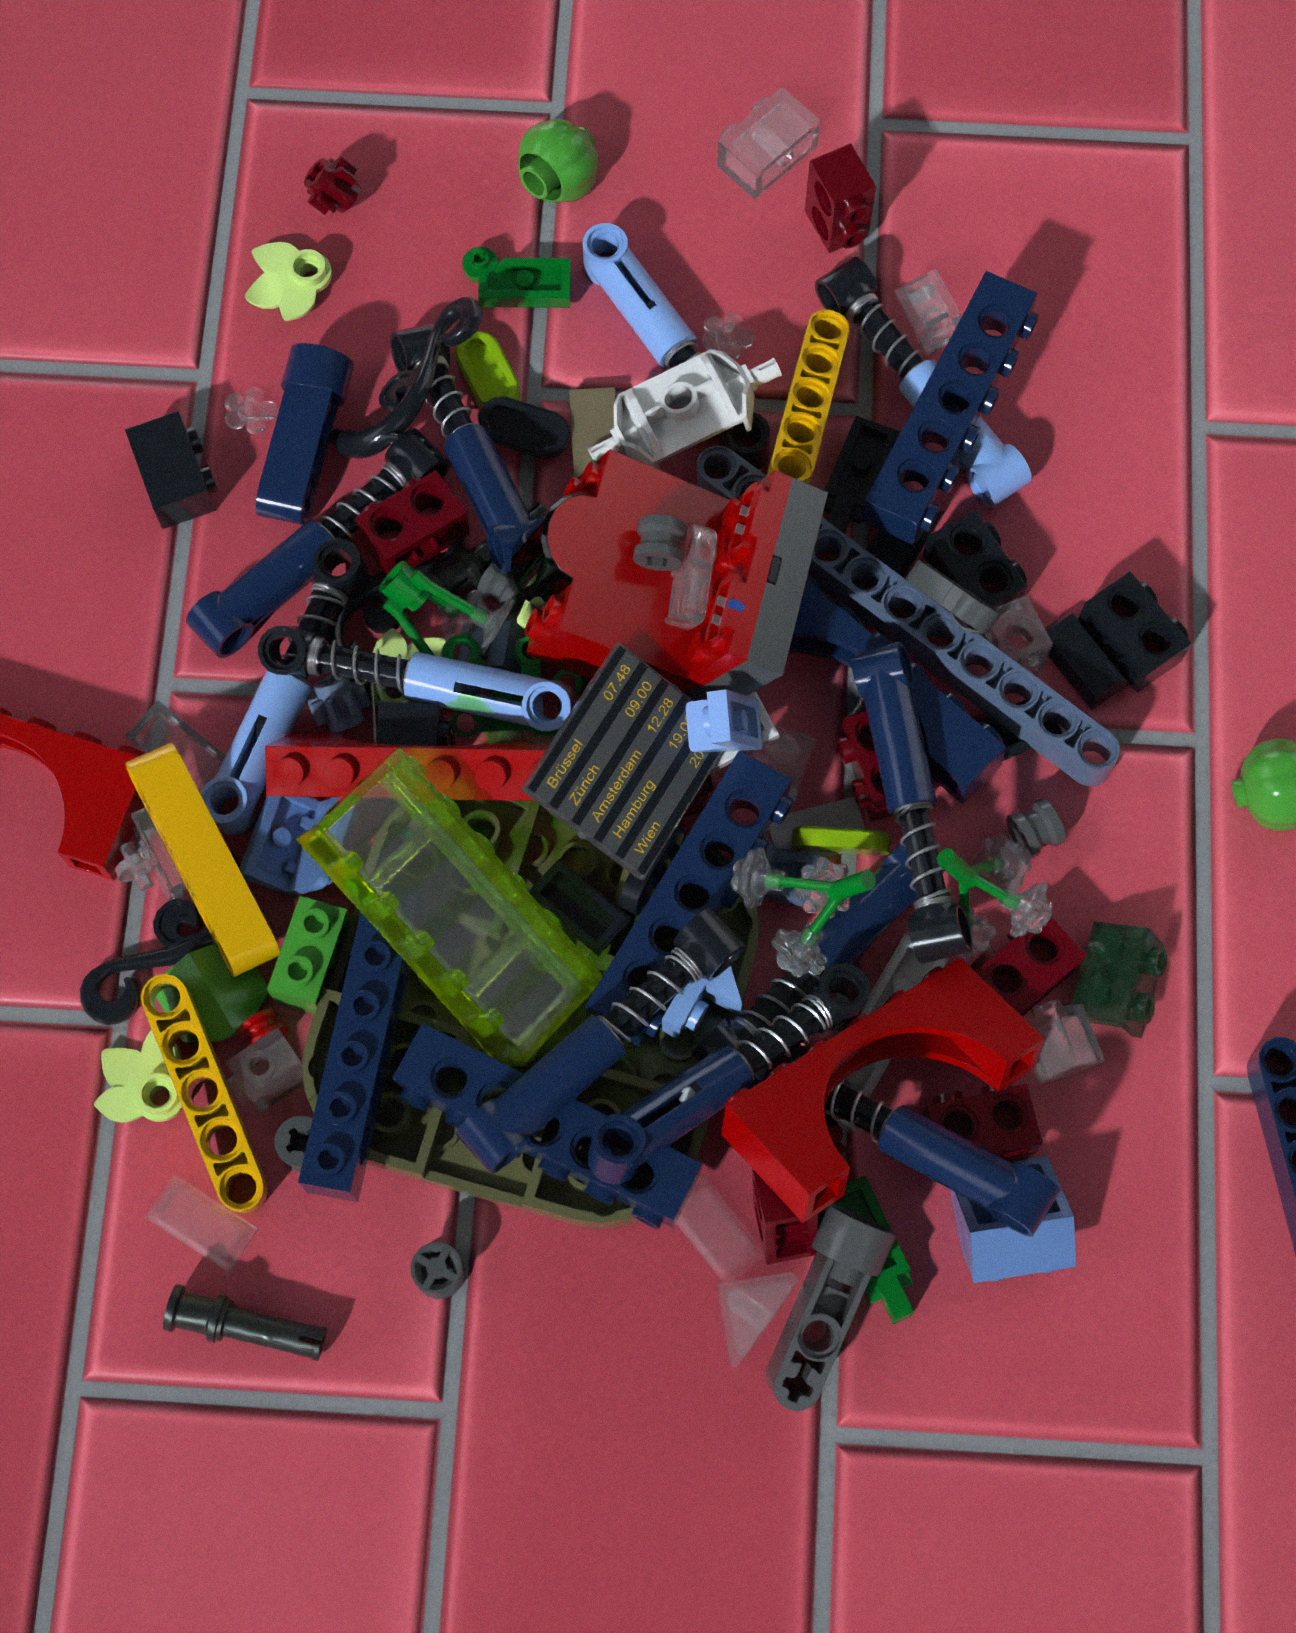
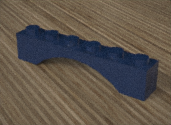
(956, 746)

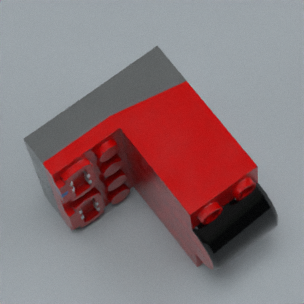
(593, 594)

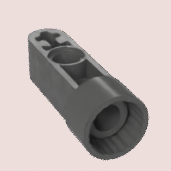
(851, 1252)

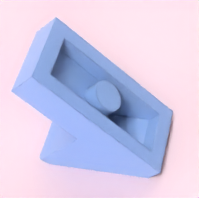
(724, 723)
(689, 1009)

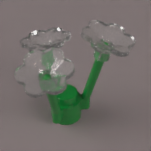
(411, 588)

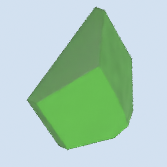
(219, 997)

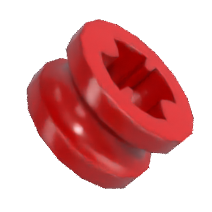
(260, 1025)

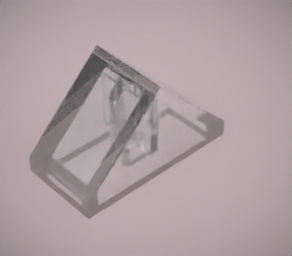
(749, 1308)

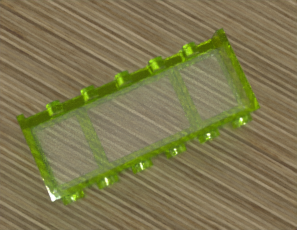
(452, 909)

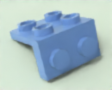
(273, 853)

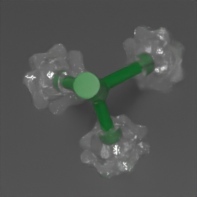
(999, 872)
(823, 891)

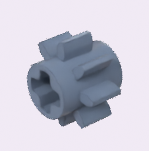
(338, 703)

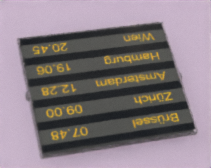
(623, 763)

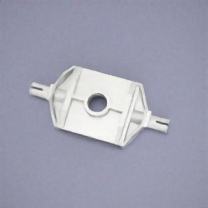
(720, 399)

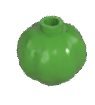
(555, 155)
(1269, 784)

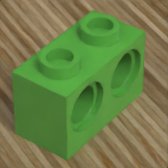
(308, 954)

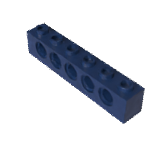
(994, 306)
(744, 785)
(437, 1054)
(355, 1067)

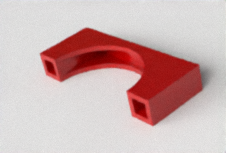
(331, 766)
(92, 785)
(943, 1018)

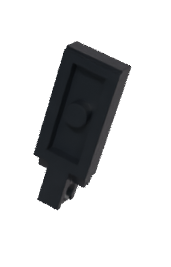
(857, 470)

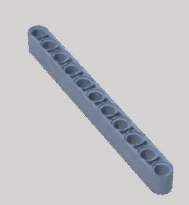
(933, 620)

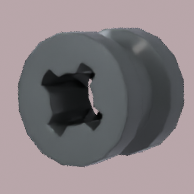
(660, 542)
(500, 588)
(1036, 828)
(287, 1133)
(430, 1265)

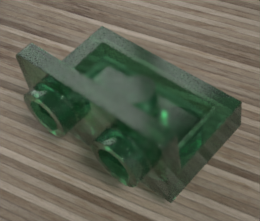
(1120, 976)

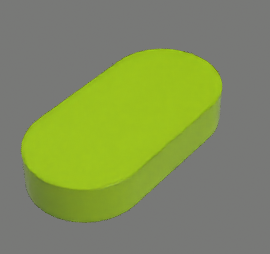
(486, 369)
(841, 840)

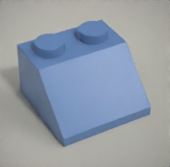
(999, 1252)

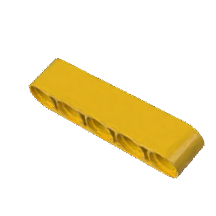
(810, 395)
(202, 859)
(186, 1075)

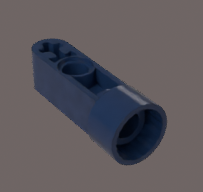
(313, 390)

